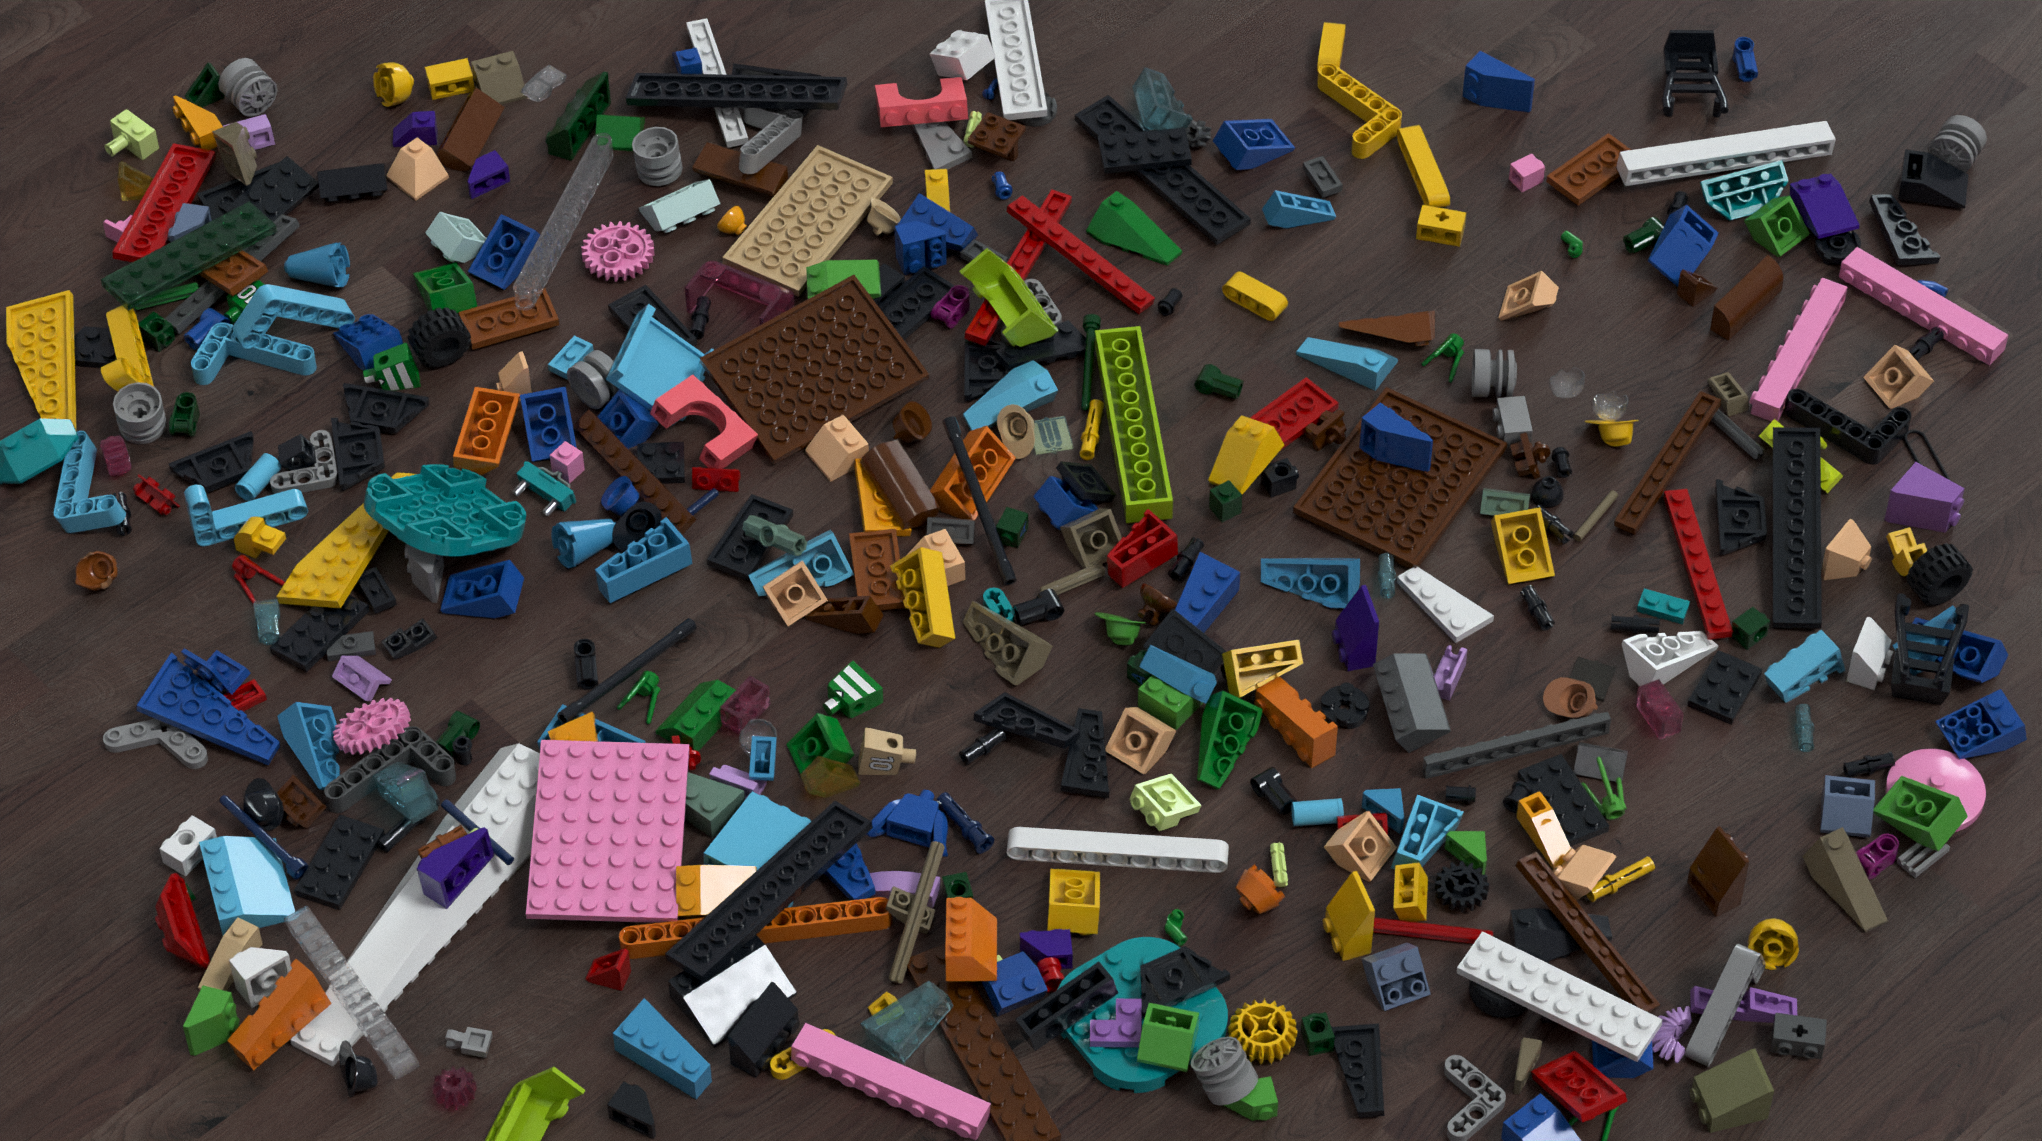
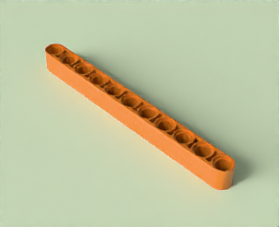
(790, 918)

